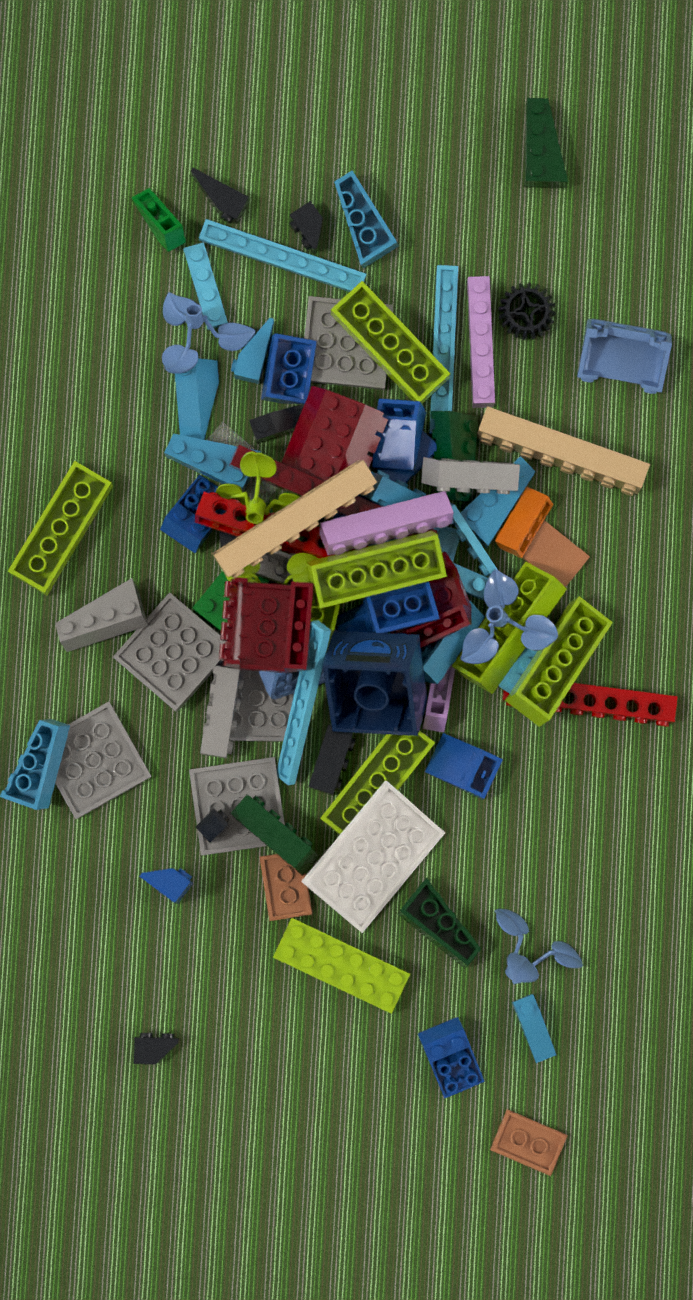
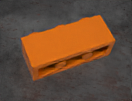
(523, 522)

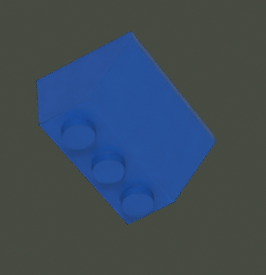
(288, 369)
(401, 608)
(169, 882)

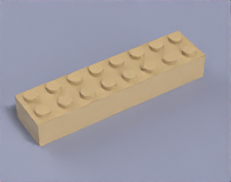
(562, 451)
(295, 517)

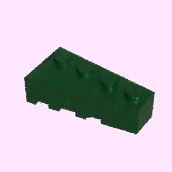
(543, 154)
(455, 440)
(274, 834)
(439, 924)

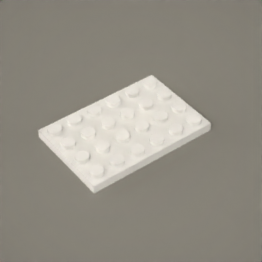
(373, 856)

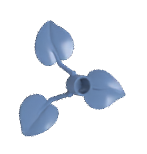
(181, 309)
(498, 592)
(519, 967)

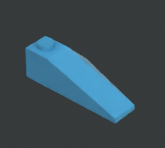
(196, 397)

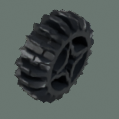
(517, 314)

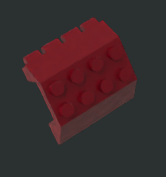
(333, 434)
(451, 605)
(266, 626)

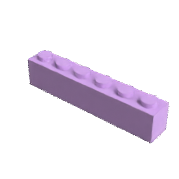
(480, 342)
(386, 523)

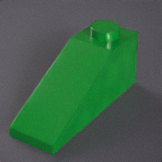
(160, 220)

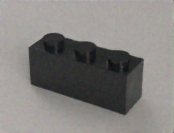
(331, 761)

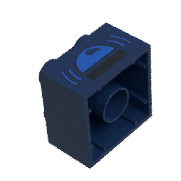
(375, 683)

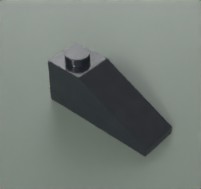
(225, 200)
(275, 423)

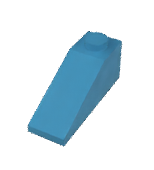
(252, 357)
(534, 1028)

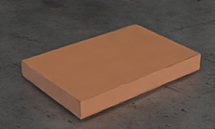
(555, 554)
(283, 889)
(528, 1142)

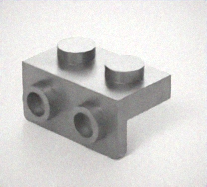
(275, 567)

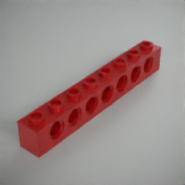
(229, 524)
(665, 703)

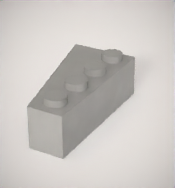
(470, 475)
(103, 618)
(221, 712)

